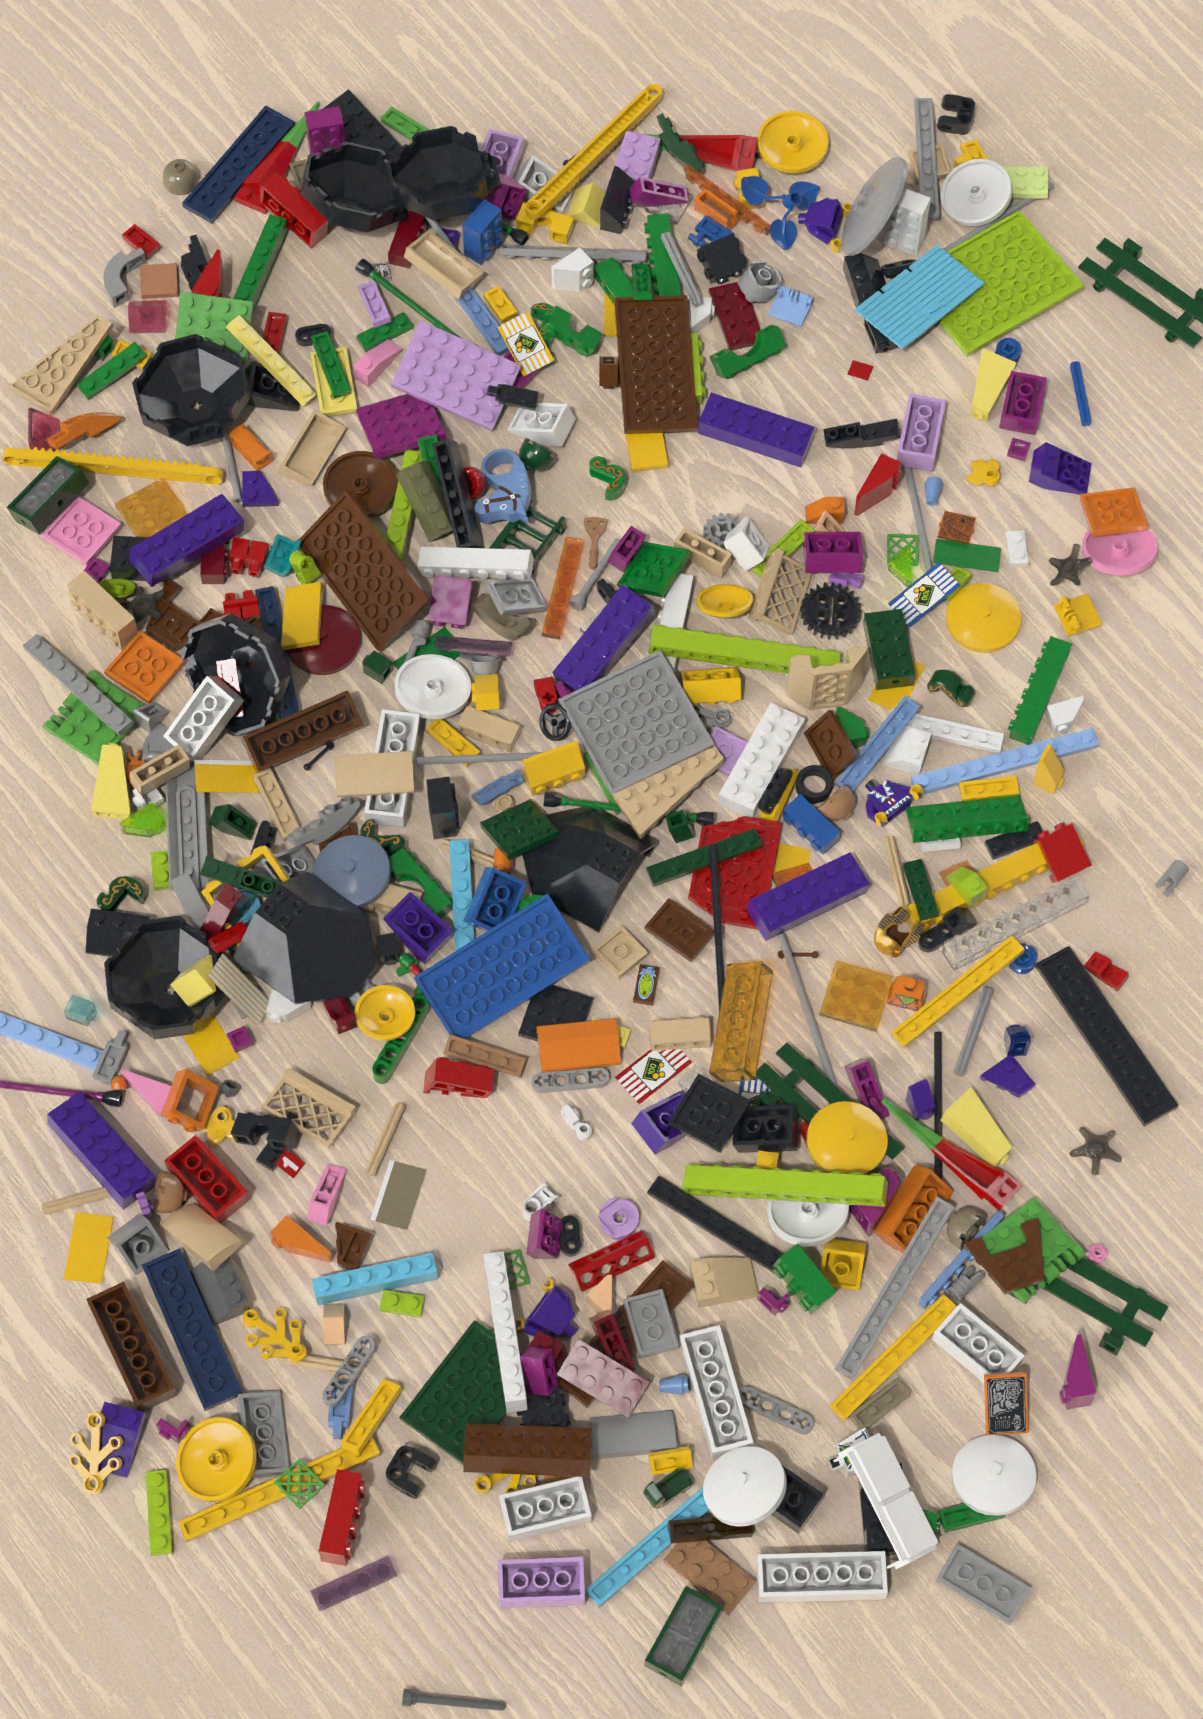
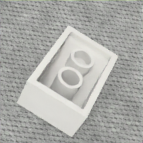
(534, 176)
(545, 425)

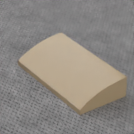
(443, 264)
(311, 449)
(374, 774)
(201, 1235)

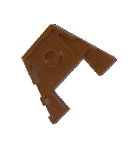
(174, 624)
(1015, 1267)

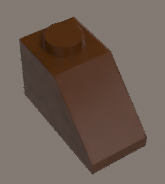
(608, 371)

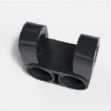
(962, 122)
(404, 1467)

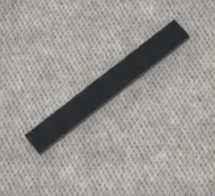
(714, 1223)

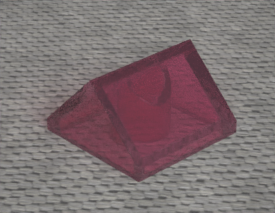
(147, 316)
(40, 428)

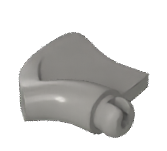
(156, 743)

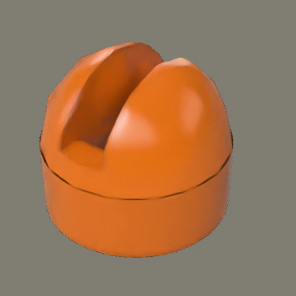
(118, 1082)

